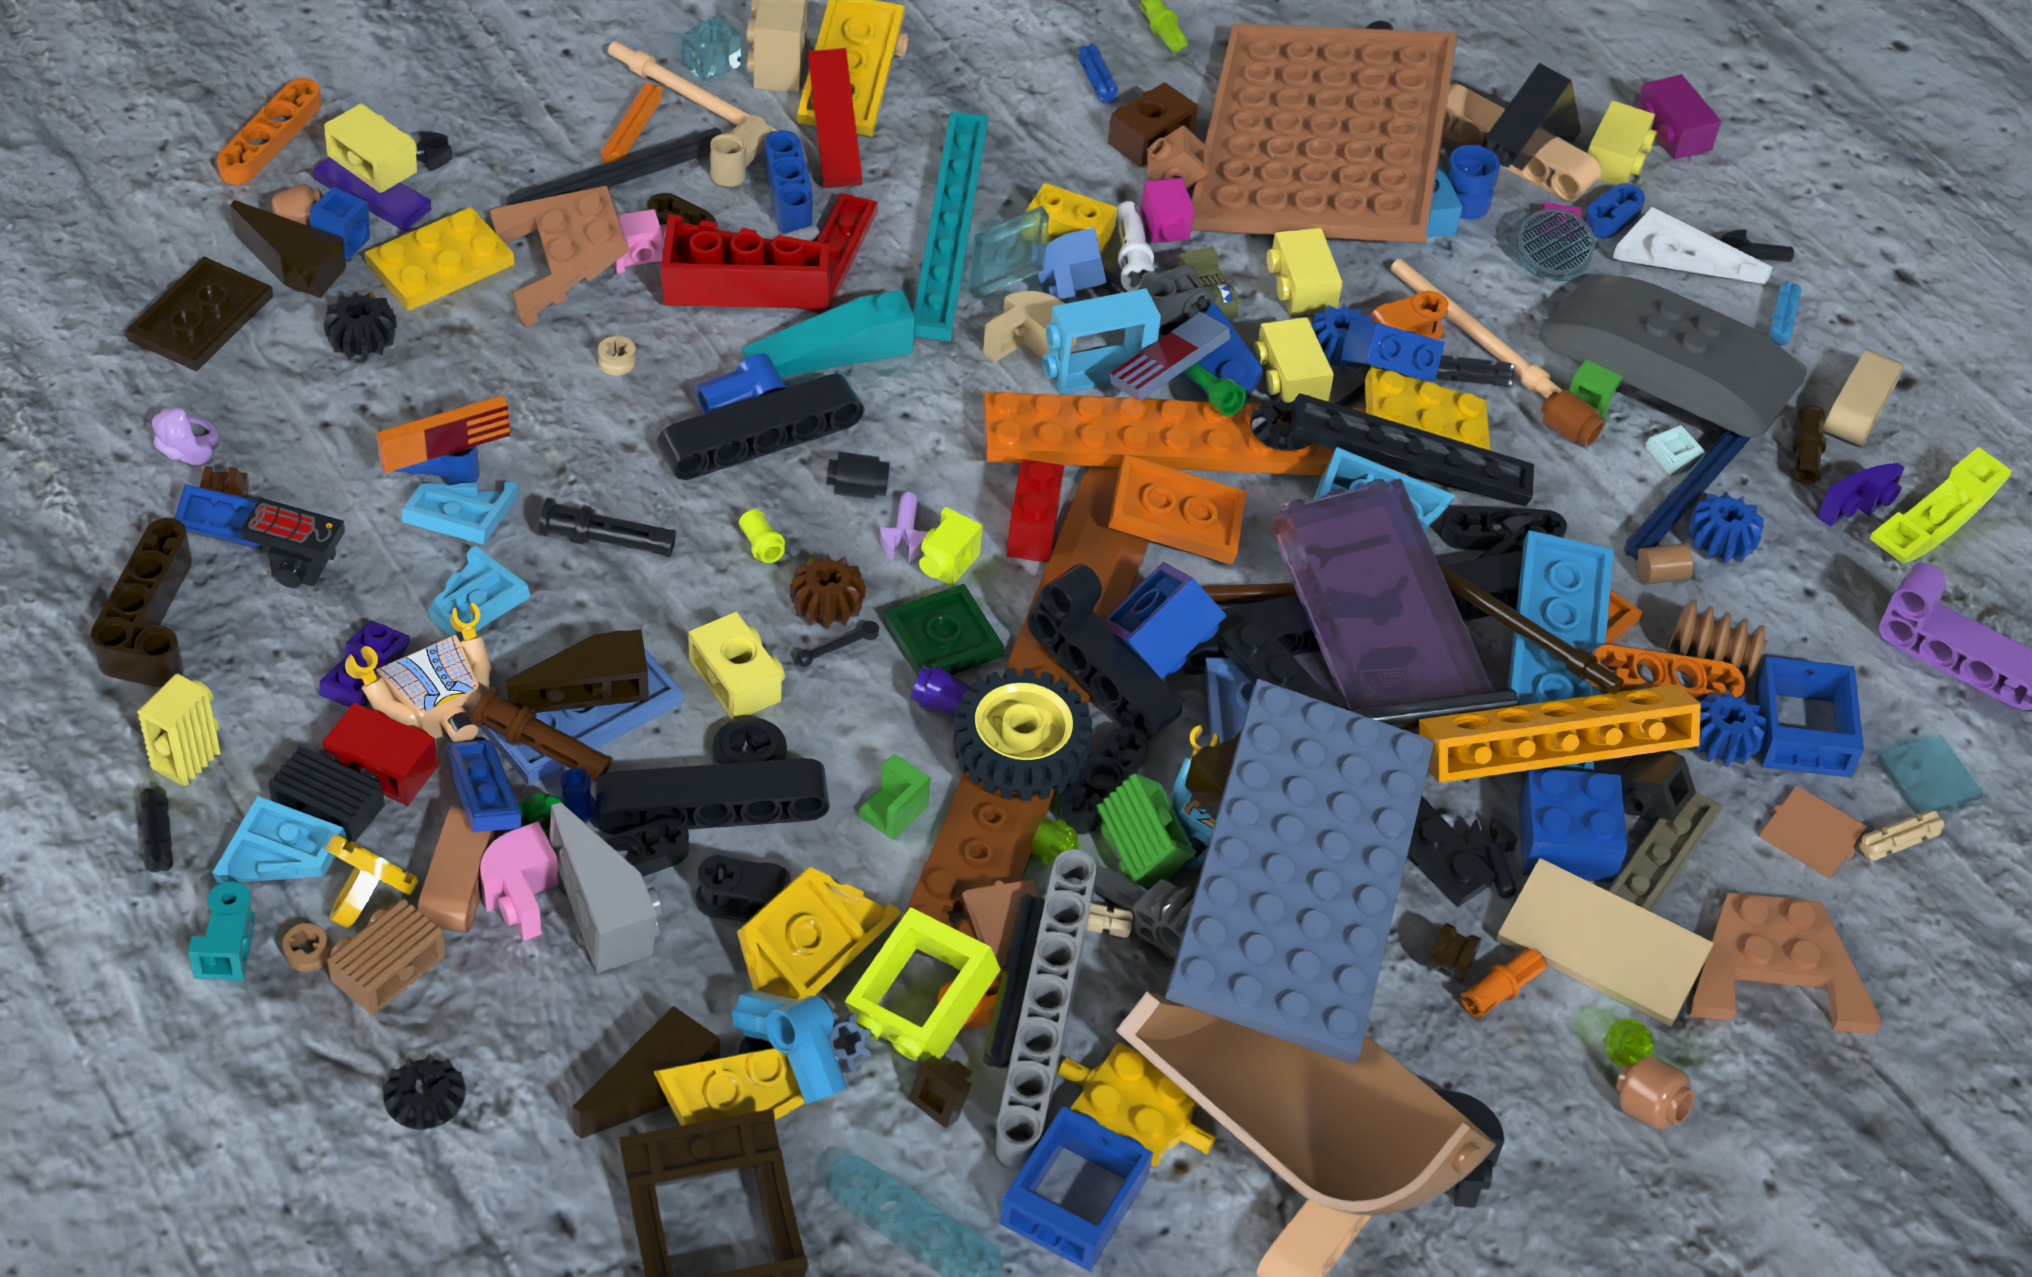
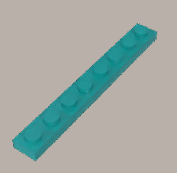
(949, 226)

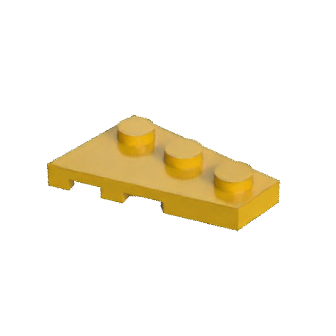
(731, 1087)

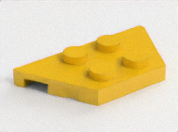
(809, 934)

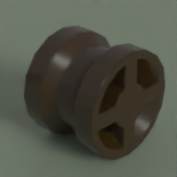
(1454, 952)

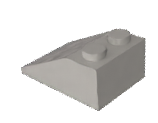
(605, 894)

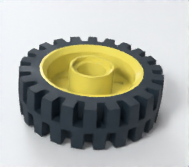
(1022, 734)

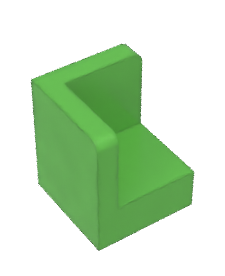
(1595, 386)
(900, 798)

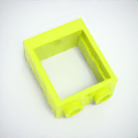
(918, 931)

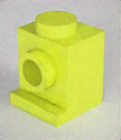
(951, 547)

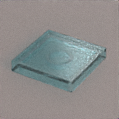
(1008, 252)

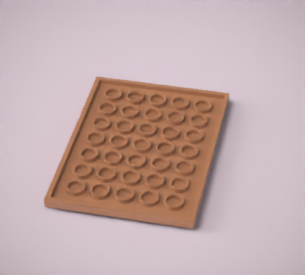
(1326, 132)

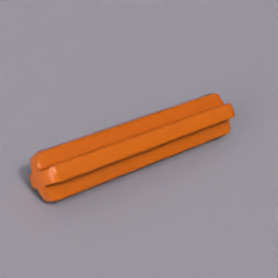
(632, 123)

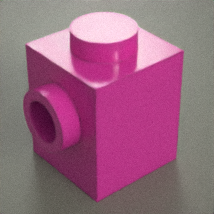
(1167, 210)

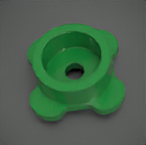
(538, 806)

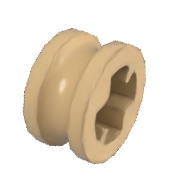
(616, 364)

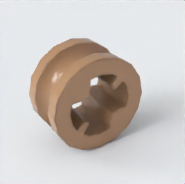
(315, 937)

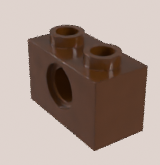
(1148, 119)

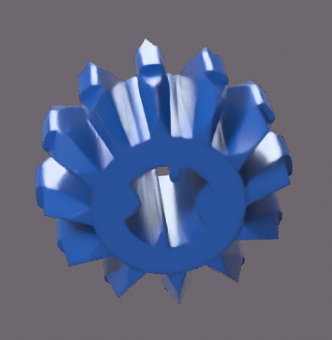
(1331, 332)
(1726, 527)
(1730, 728)

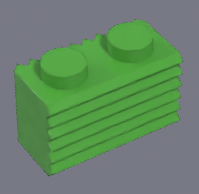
(1144, 831)

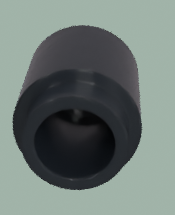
(858, 475)

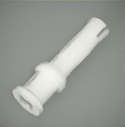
(1135, 255)

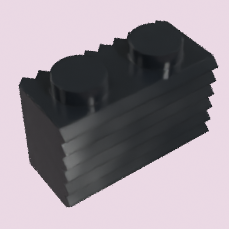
(328, 790)

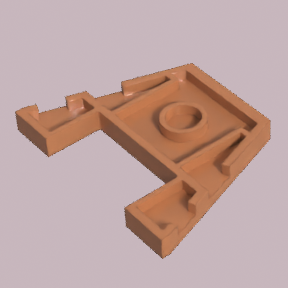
(579, 239)
(1781, 944)

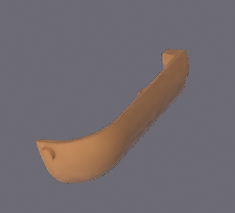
(1334, 1130)

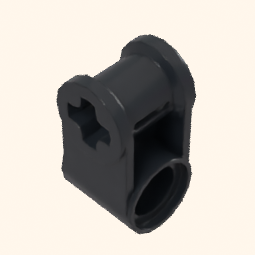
(742, 891)

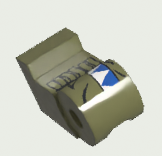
(1209, 274)

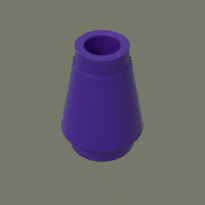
(938, 689)

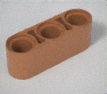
(454, 876)

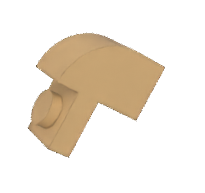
(1020, 324)

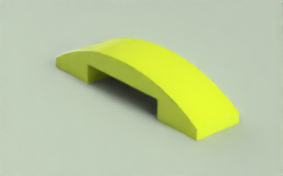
(1944, 509)

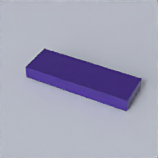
(395, 205)

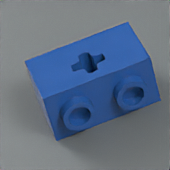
(1392, 350)

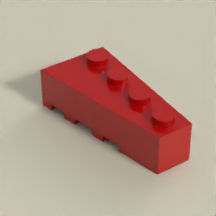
(742, 268)

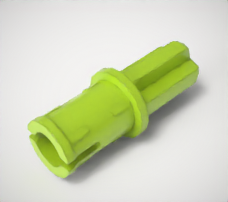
(1164, 23)

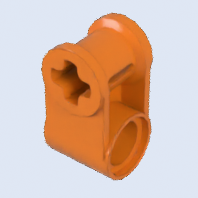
(1415, 314)

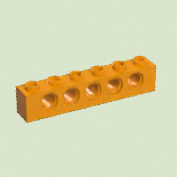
(1561, 732)

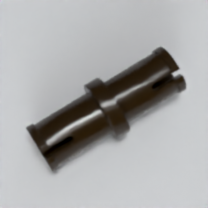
(1809, 444)

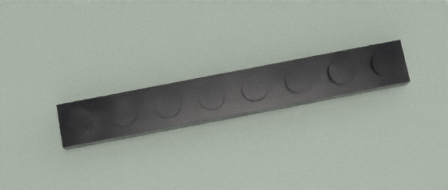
(1433, 841)

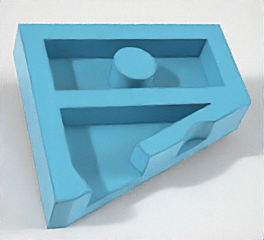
(459, 509)
(482, 583)
(277, 845)

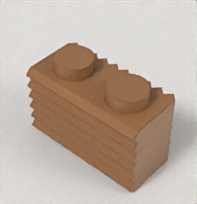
(386, 956)

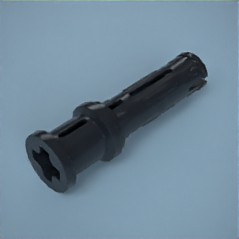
(586, 525)

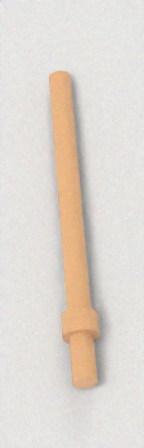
(646, 65)
(1532, 376)

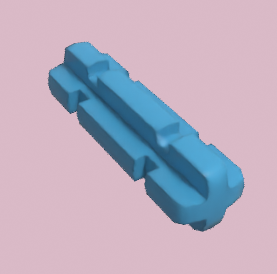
(1784, 313)

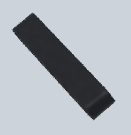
(760, 426)
(713, 795)

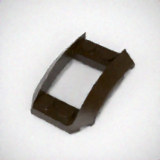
(707, 1151)

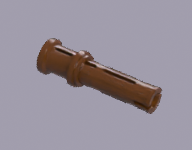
(523, 727)

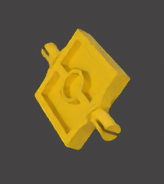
(1137, 1102)

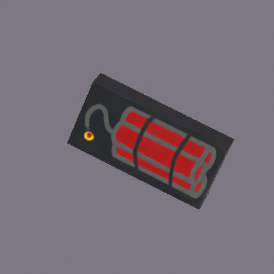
(293, 530)

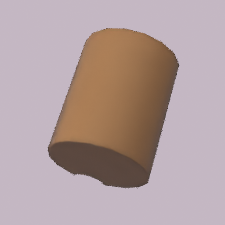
(1664, 563)

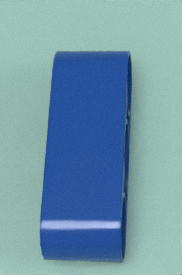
(788, 181)

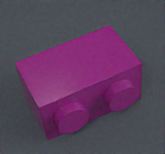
(1681, 117)

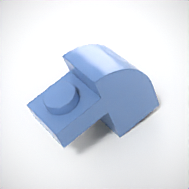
(1072, 265)

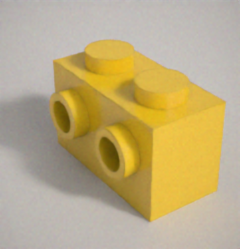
(1075, 212)

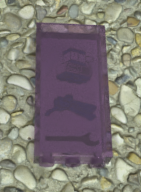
(1377, 597)

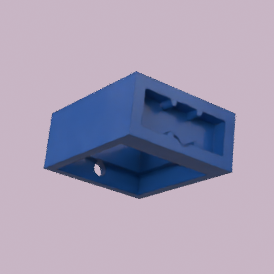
(1804, 748)
(1056, 1227)

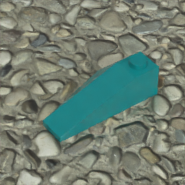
(842, 335)

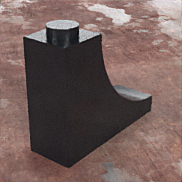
(1534, 117)

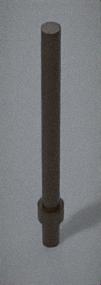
(1577, 661)

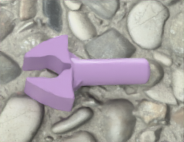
(904, 530)

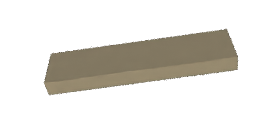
(1664, 853)

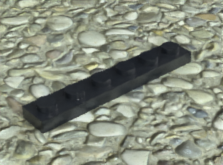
(1412, 449)

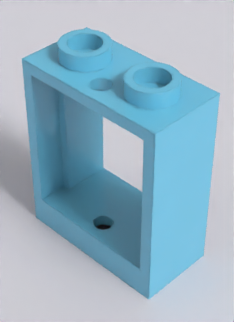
(1086, 317)

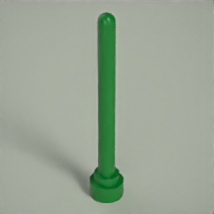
(1223, 394)

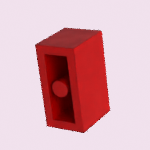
(1035, 510)
(393, 751)

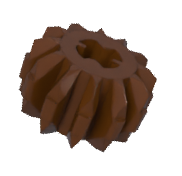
(827, 591)

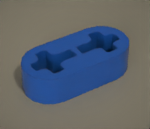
(1620, 216)

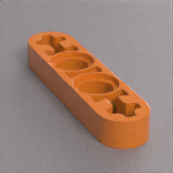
(243, 161)
(1664, 667)

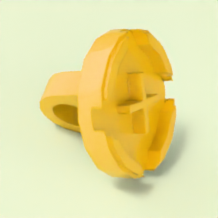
(363, 879)

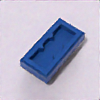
(215, 514)

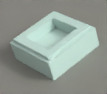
(1675, 449)

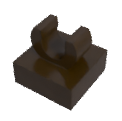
(941, 1089)

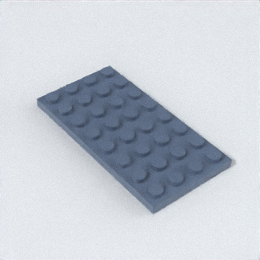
(1302, 872)

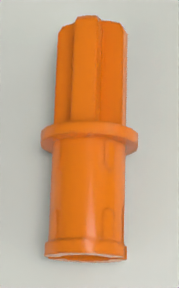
(1502, 983)

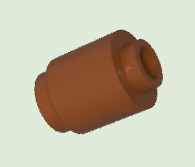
(1572, 418)

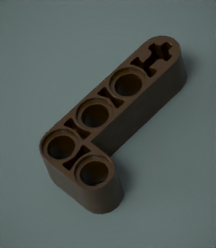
(128, 629)

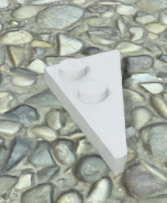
(1675, 245)

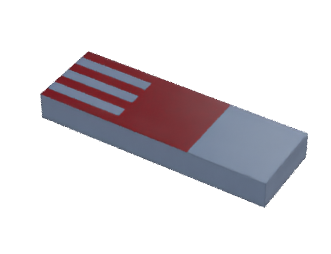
(1170, 356)

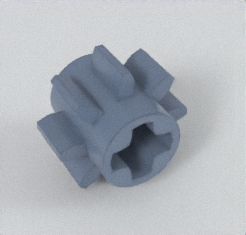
(855, 1041)

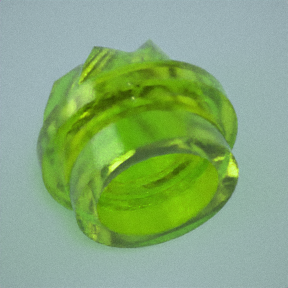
(1053, 839)
(1628, 1042)

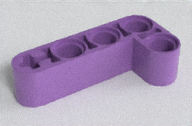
(1954, 642)

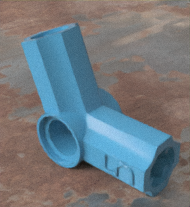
(798, 1030)

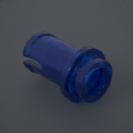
(577, 793)

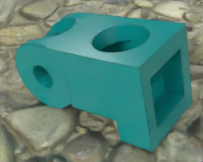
(228, 937)

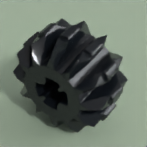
(360, 325)

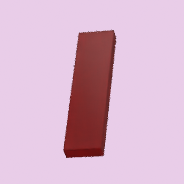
(834, 118)
(845, 233)

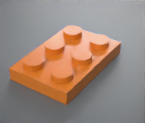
(1178, 509)

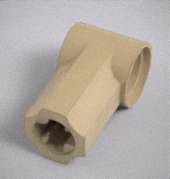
(736, 150)

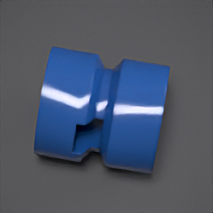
(1473, 175)

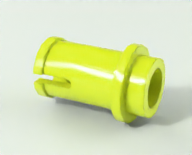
(766, 543)

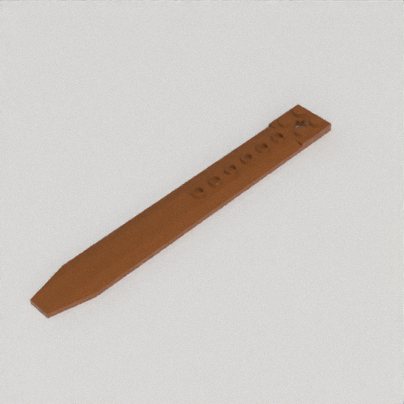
(991, 835)

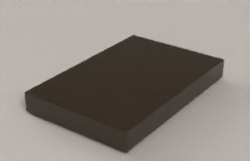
(199, 313)

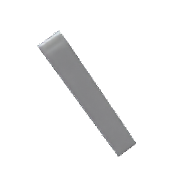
(1041, 1024)

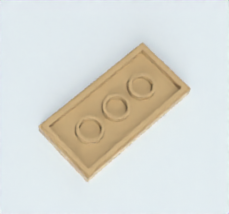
(1606, 942)

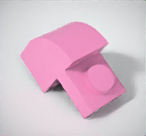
(513, 871)

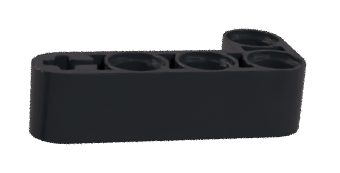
(1097, 656)

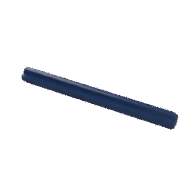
(1685, 492)

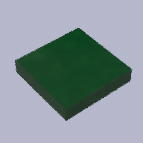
(944, 631)

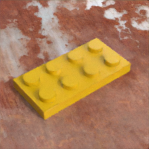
(870, 36)

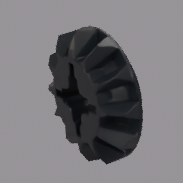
(1274, 434)
(761, 734)
(412, 1108)

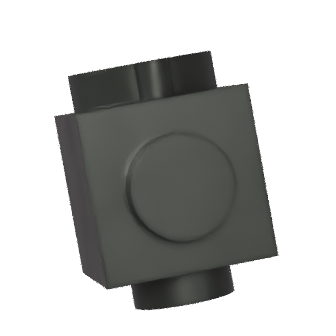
(1656, 785)

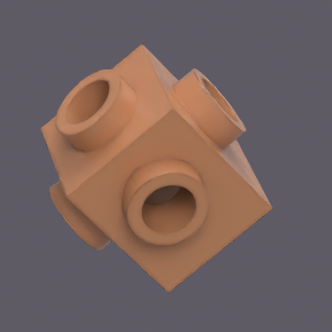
(1178, 157)

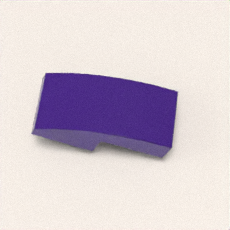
(1862, 491)
(387, 644)

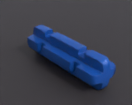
(1098, 73)

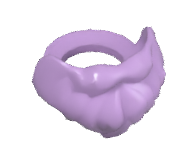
(176, 437)

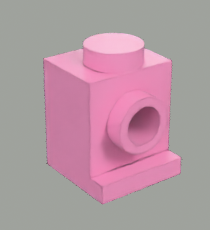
(644, 238)

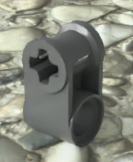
(1176, 293)

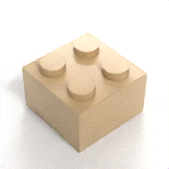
(778, 44)

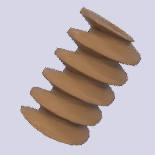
(1719, 638)

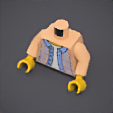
(432, 686)

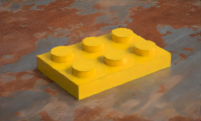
(439, 258)
(1427, 407)

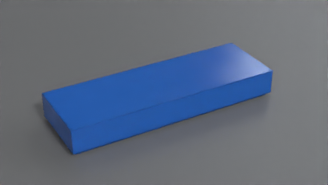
(483, 786)

